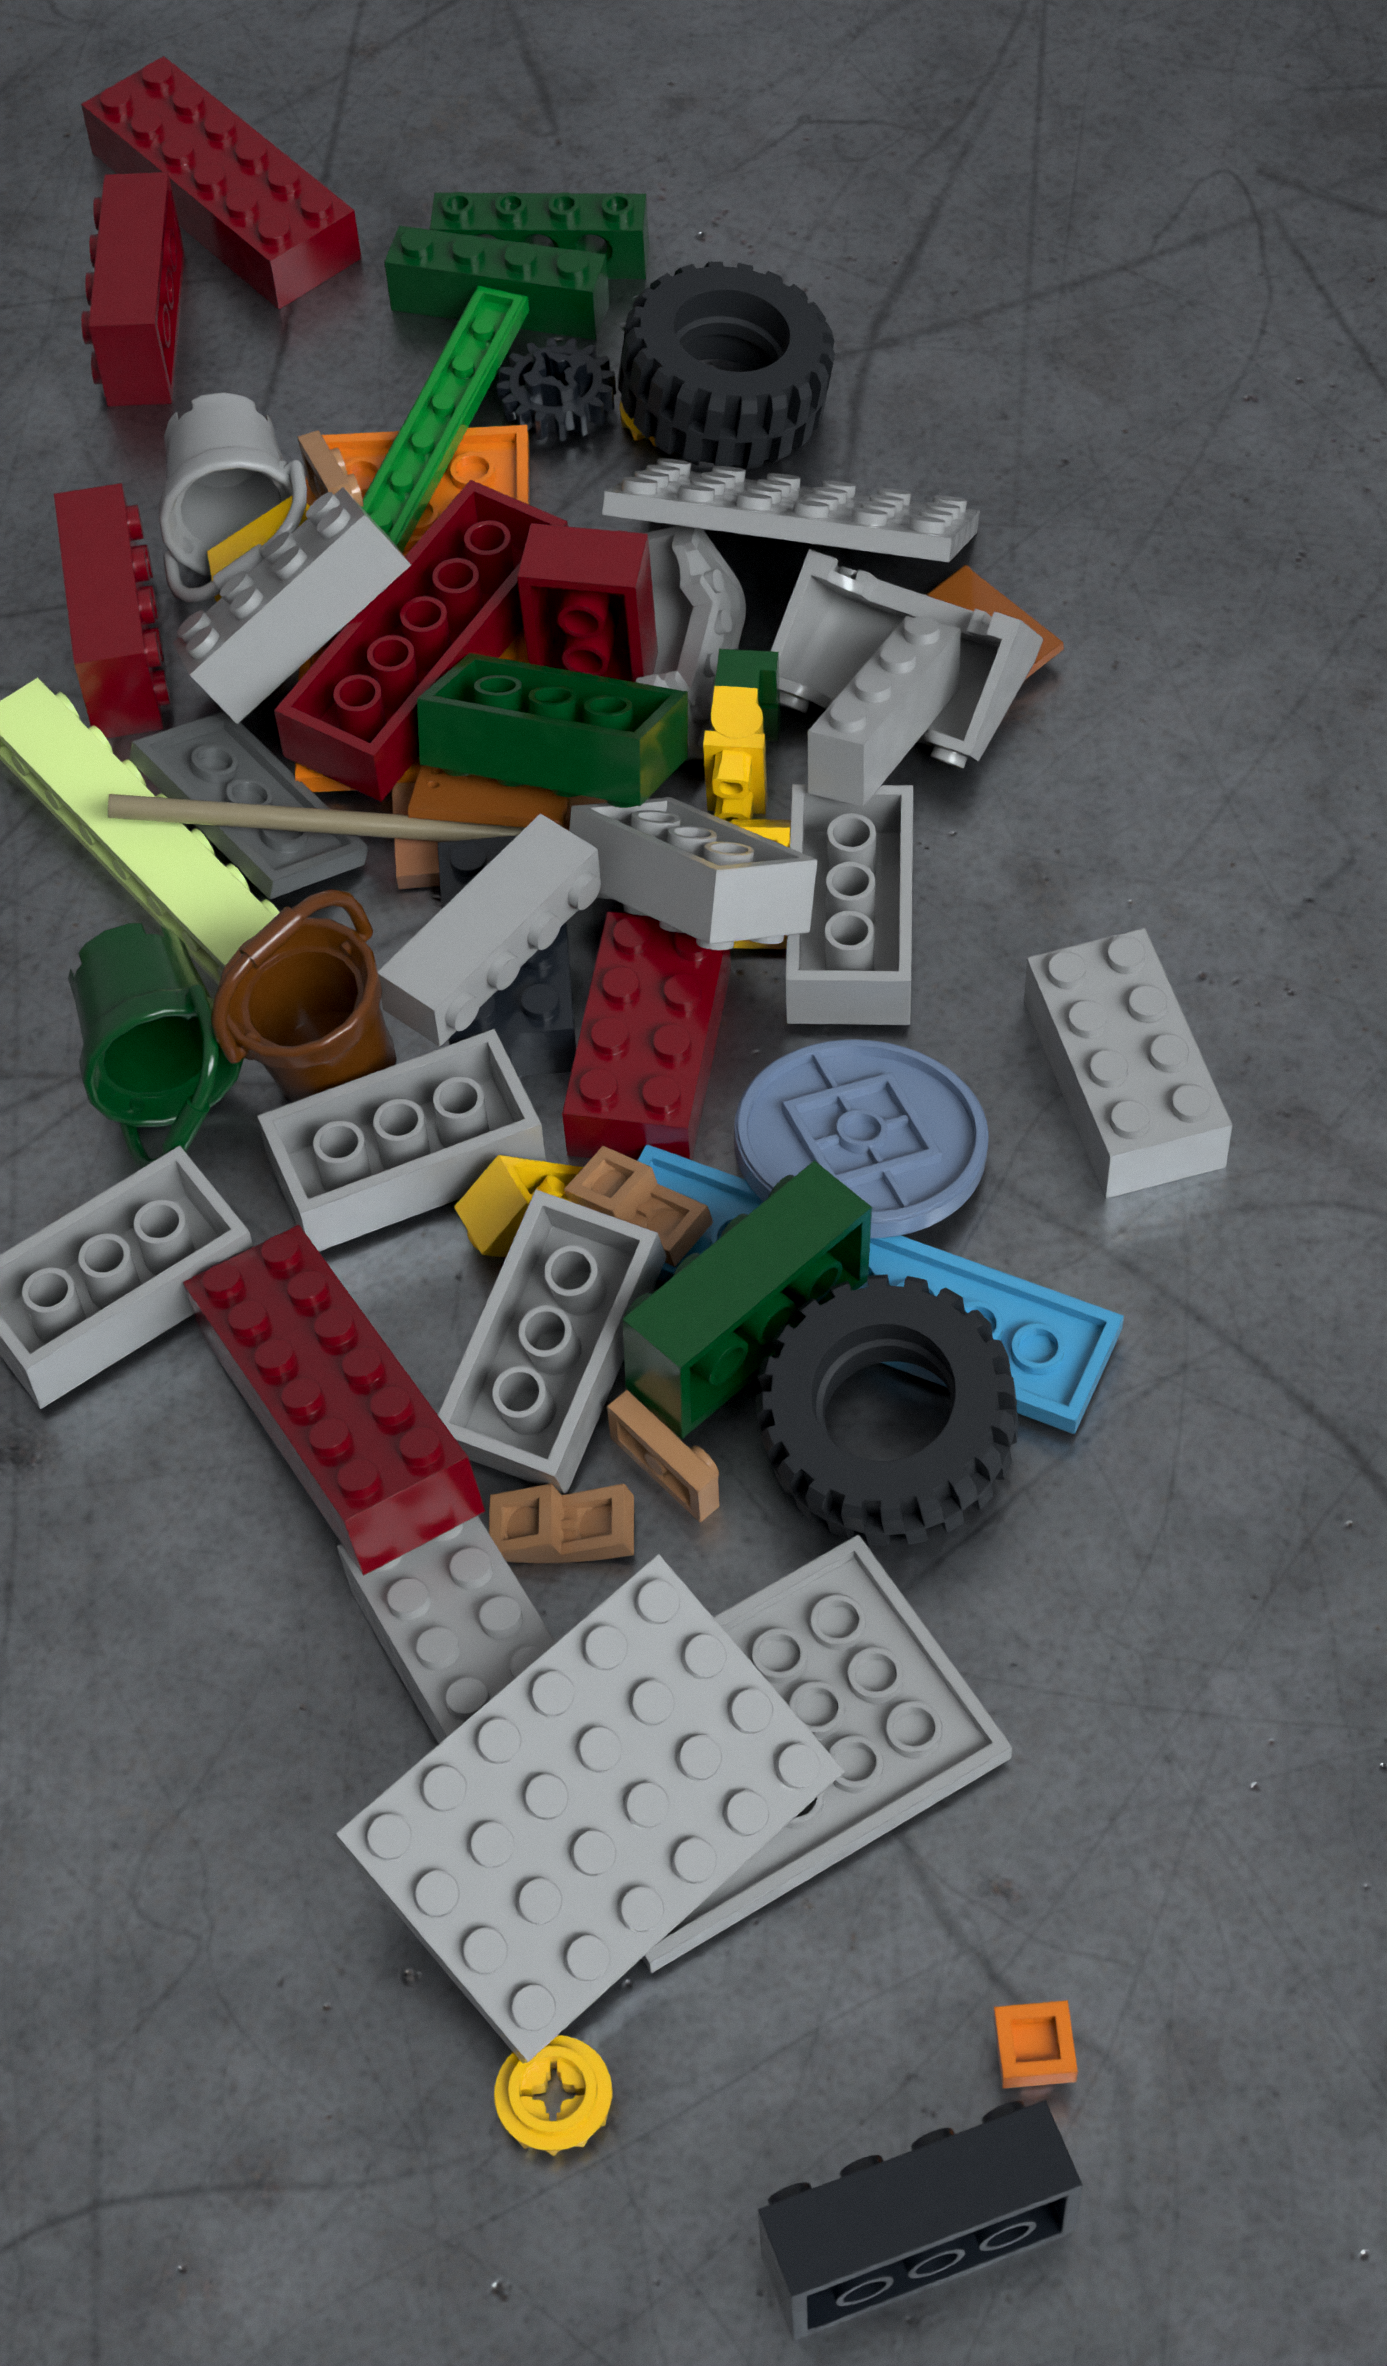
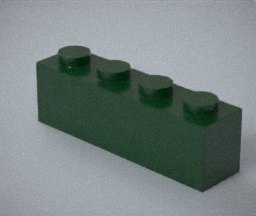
(440, 270)

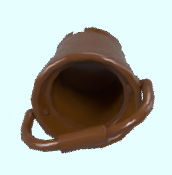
(306, 1000)

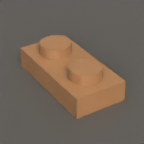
(326, 468)
(682, 1471)

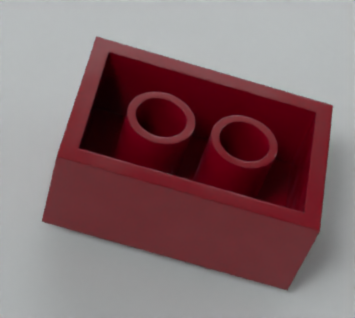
(588, 601)

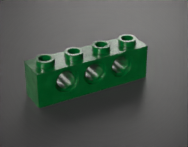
(574, 221)

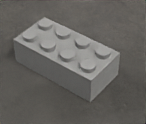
(288, 604)
(698, 872)
(860, 933)
(1126, 1063)
(399, 1139)
(111, 1274)
(550, 1340)
(451, 1622)

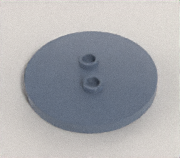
(876, 1120)

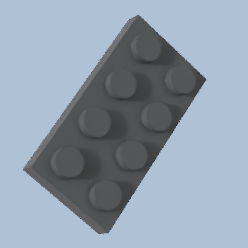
(229, 764)

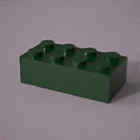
(553, 729)
(721, 1309)

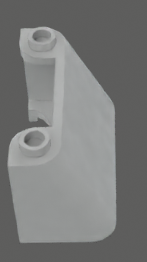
(696, 613)
(847, 614)

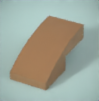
(631, 1193)
(558, 1528)

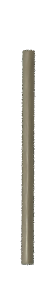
(298, 819)

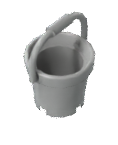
(218, 480)

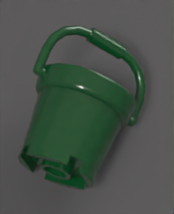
(148, 1036)

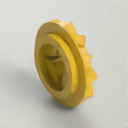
(579, 2118)

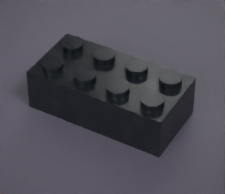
(537, 1008)
(918, 2217)

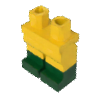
(742, 719)

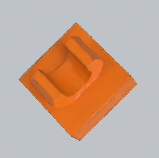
(1035, 2044)

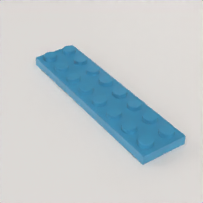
(1051, 1339)

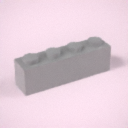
(883, 711)
(490, 930)

